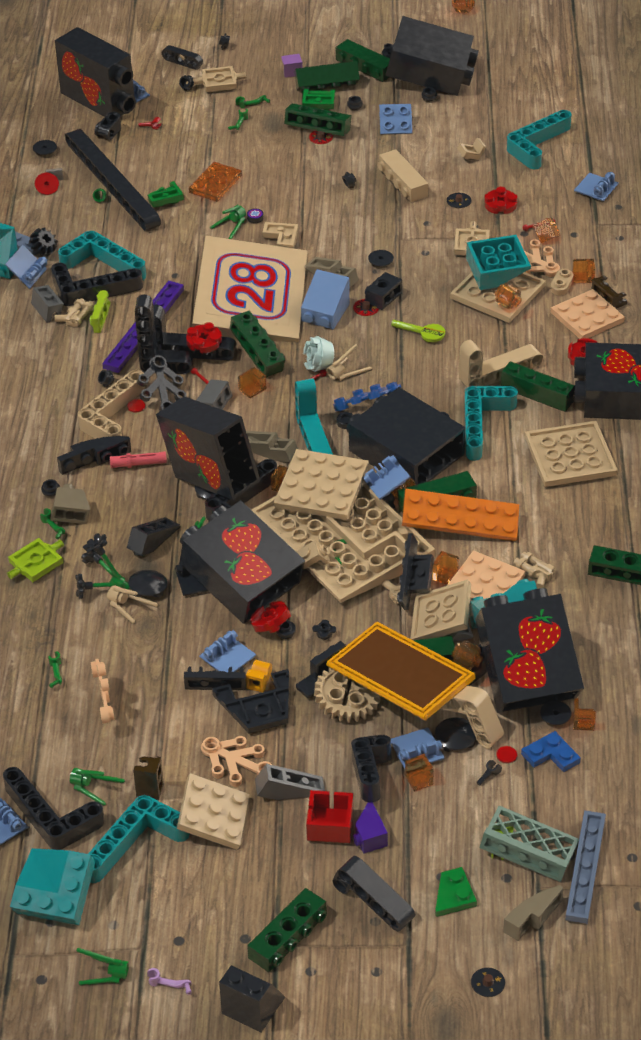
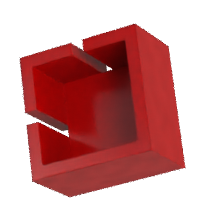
(329, 823)

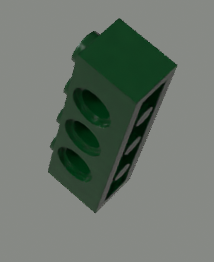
(317, 119)
(615, 565)
(287, 930)

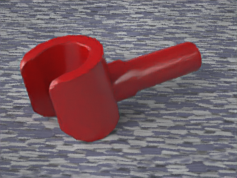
(154, 124)

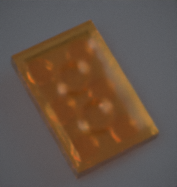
(215, 181)

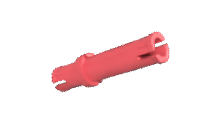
(137, 459)

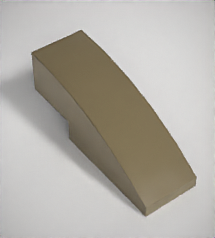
(332, 266)
(271, 446)
(532, 912)

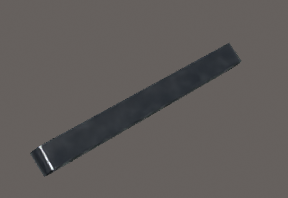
(113, 179)

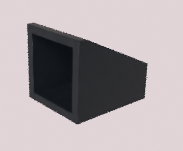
(248, 998)

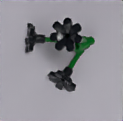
(94, 552)

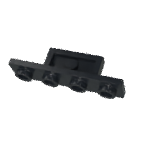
(416, 572)
(317, 666)

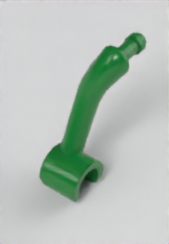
(242, 103)
(242, 116)
(46, 518)
(55, 662)

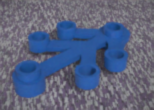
(359, 395)

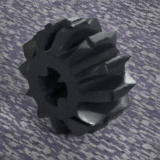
(43, 242)

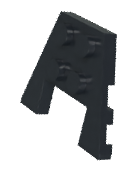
(258, 710)

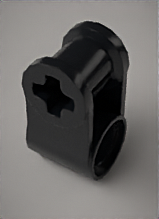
(108, 126)

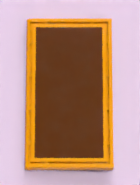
(401, 670)

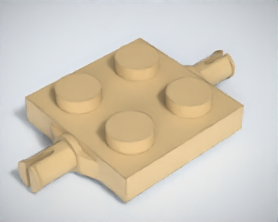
(219, 78)
(467, 235)

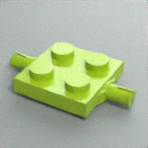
(35, 559)

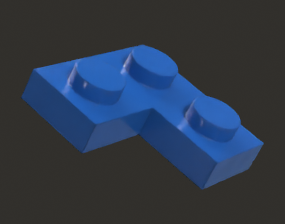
(553, 748)

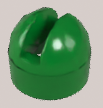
(96, 195)

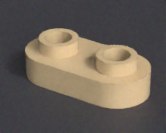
(562, 282)

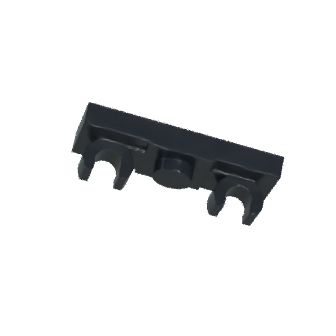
(212, 679)

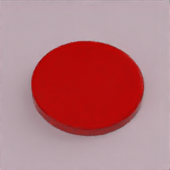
(136, 405)
(506, 754)

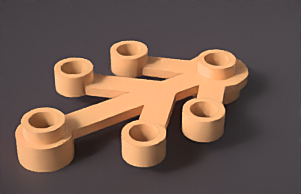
(549, 267)
(99, 670)
(213, 748)

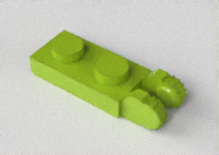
(100, 312)

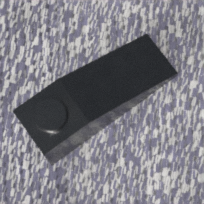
(150, 535)

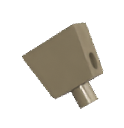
(70, 505)

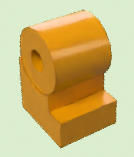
(261, 672)

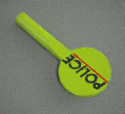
(429, 333)

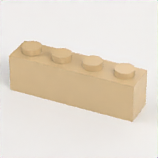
(403, 175)

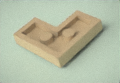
(283, 232)

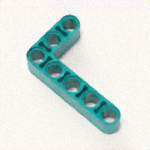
(523, 141)
(101, 248)
(483, 399)
(308, 418)
(139, 815)

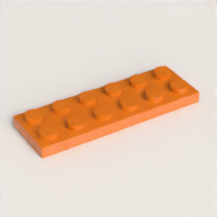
(460, 515)

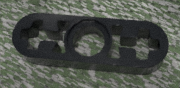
(172, 54)

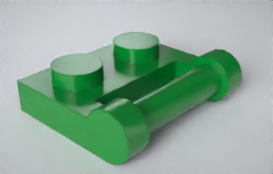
(319, 99)

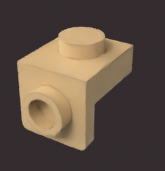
(472, 151)
(314, 552)

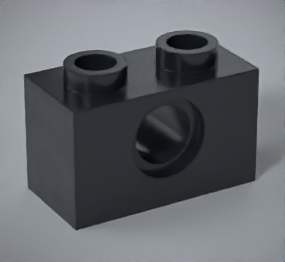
(383, 290)

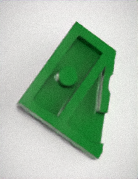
(165, 196)
(454, 893)

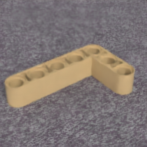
(476, 372)
(95, 415)
(480, 713)

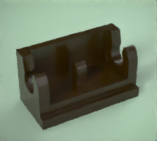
(608, 293)
(149, 778)

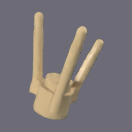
(337, 369)
(120, 595)

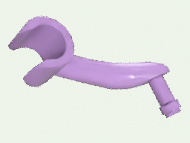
(156, 980)

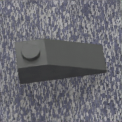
(285, 783)

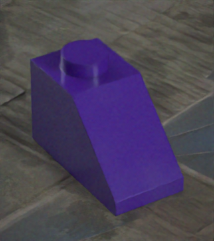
(370, 830)

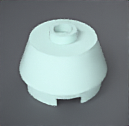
(319, 354)

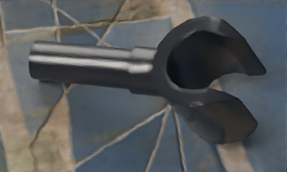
(498, 768)

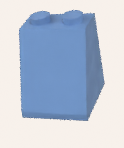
(326, 299)

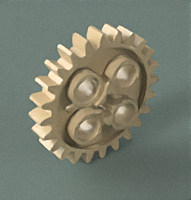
(330, 695)

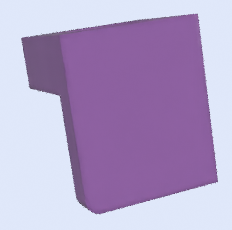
(290, 63)

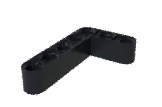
(87, 289)
(178, 341)
(177, 360)
(265, 470)
(54, 830)

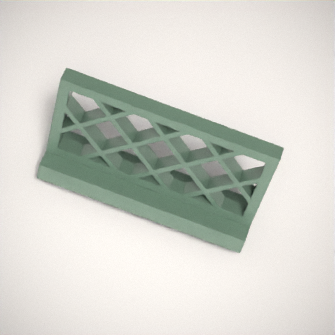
(526, 853)

